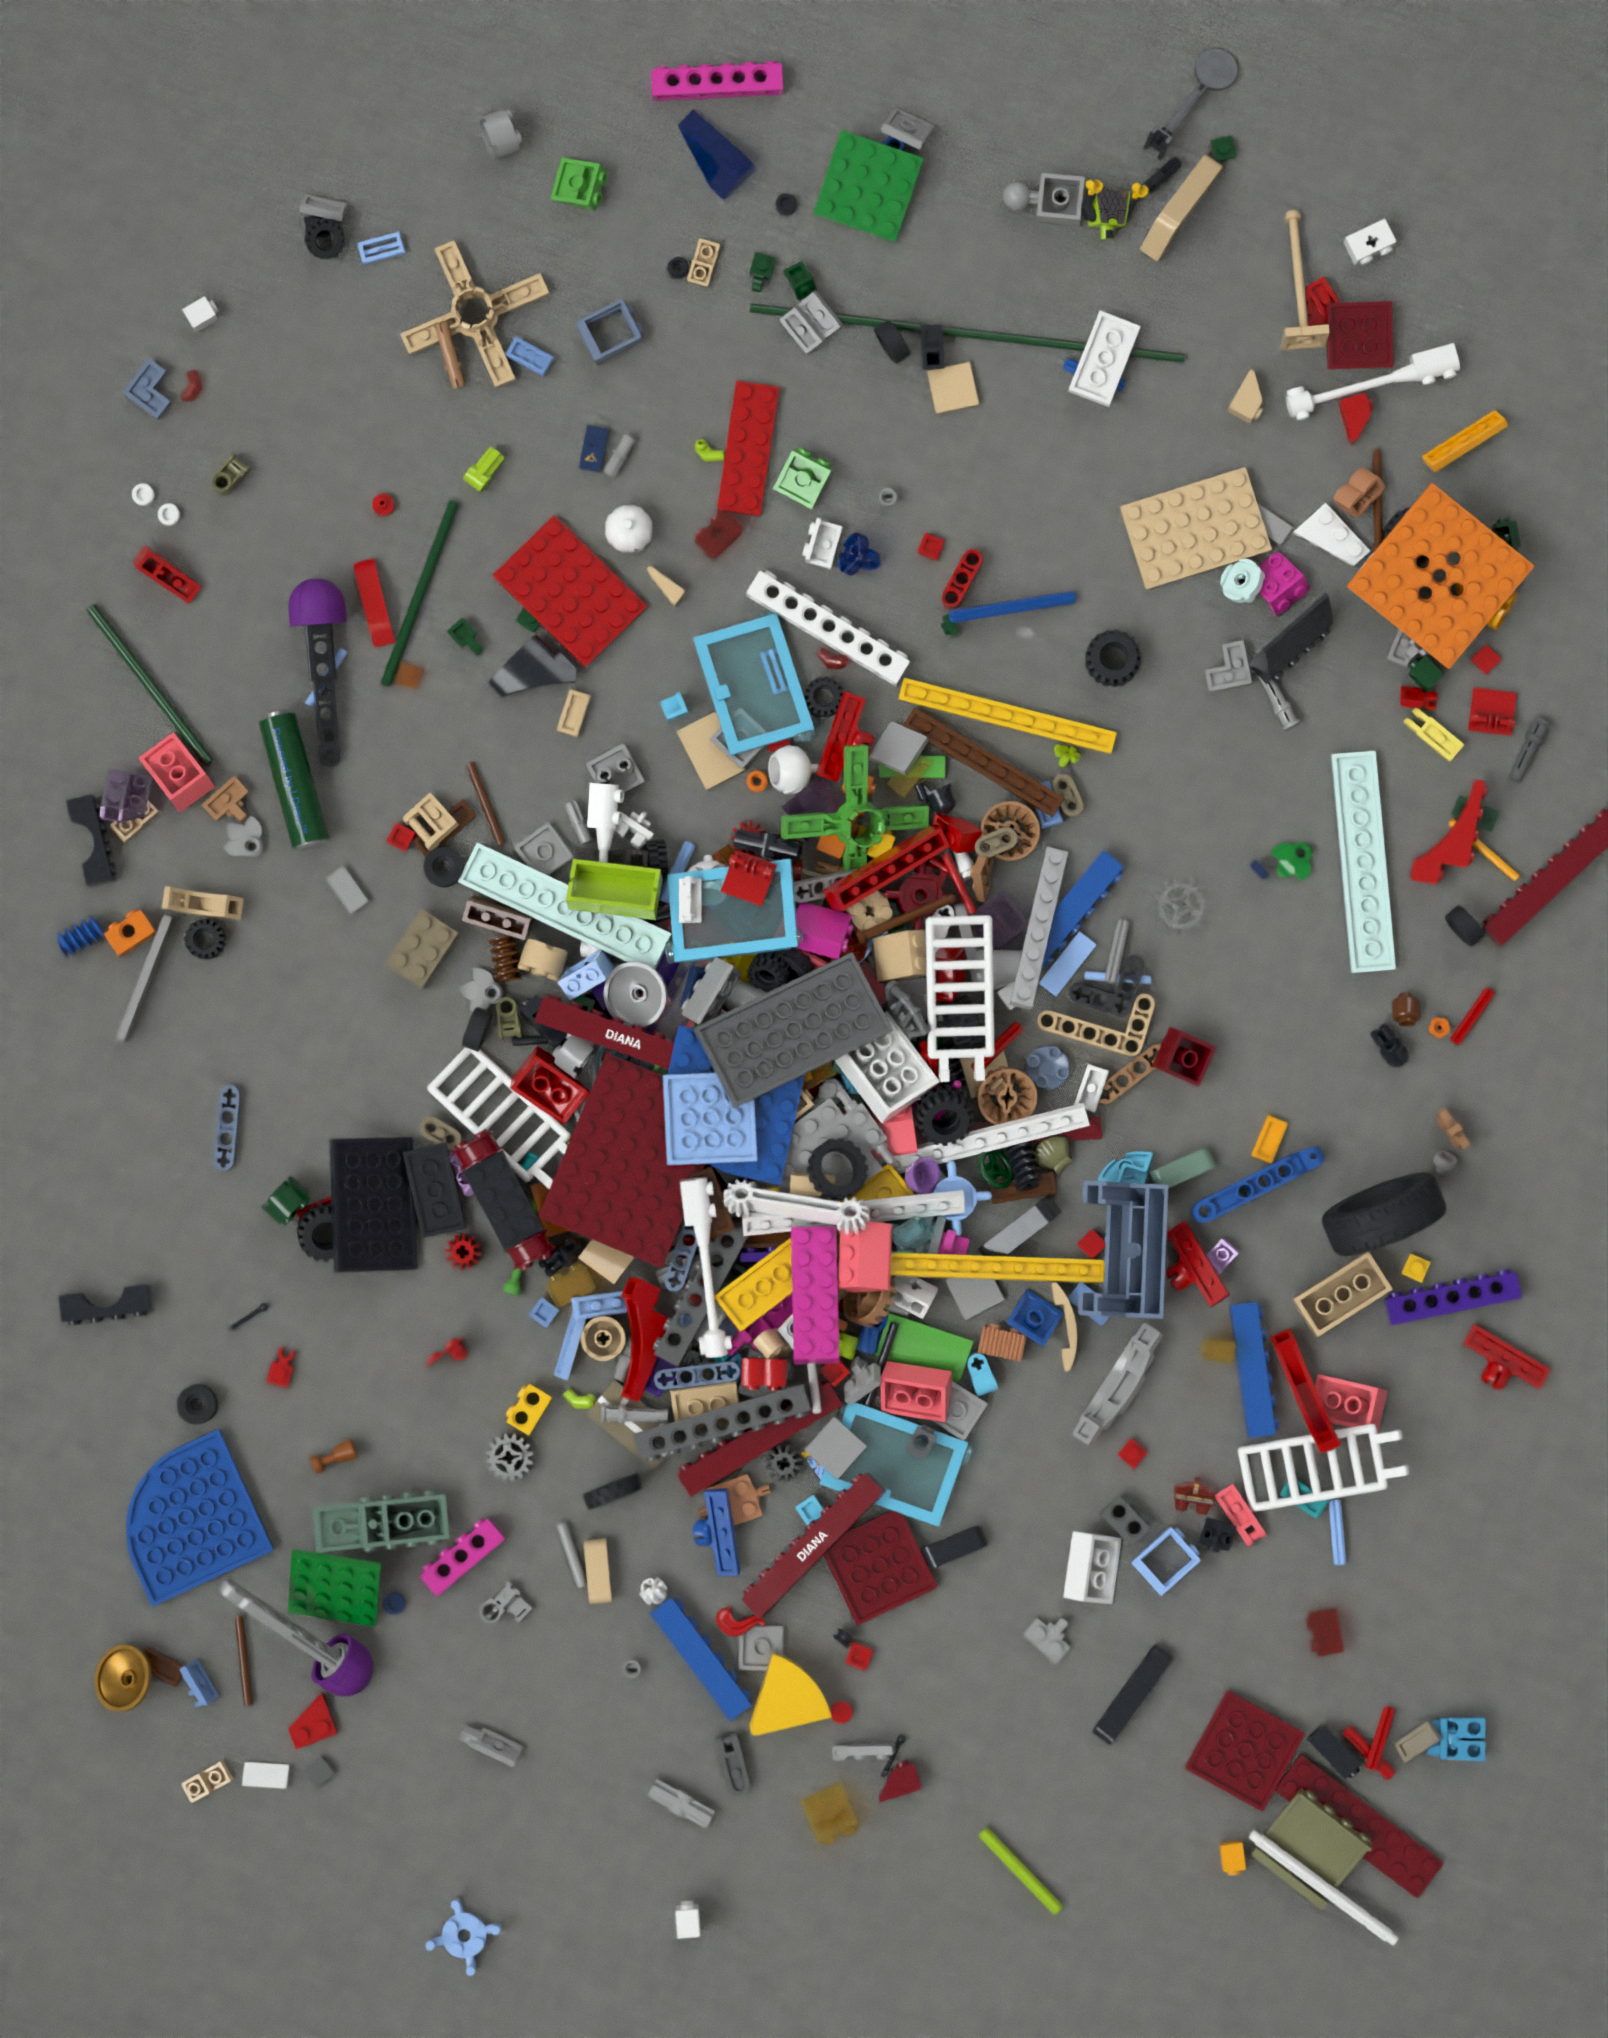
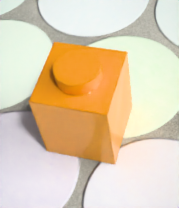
(1232, 1857)

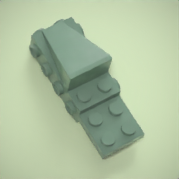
(382, 1522)

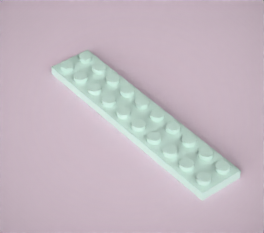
(1363, 862)
(546, 902)

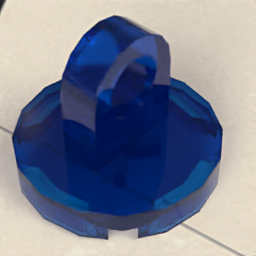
(857, 554)

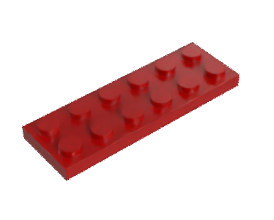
(748, 448)

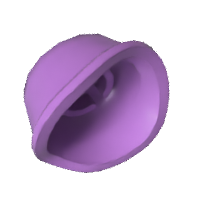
(922, 1176)

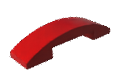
(373, 603)

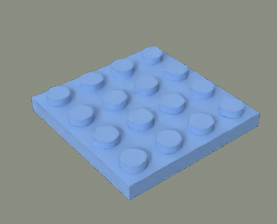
(704, 1124)

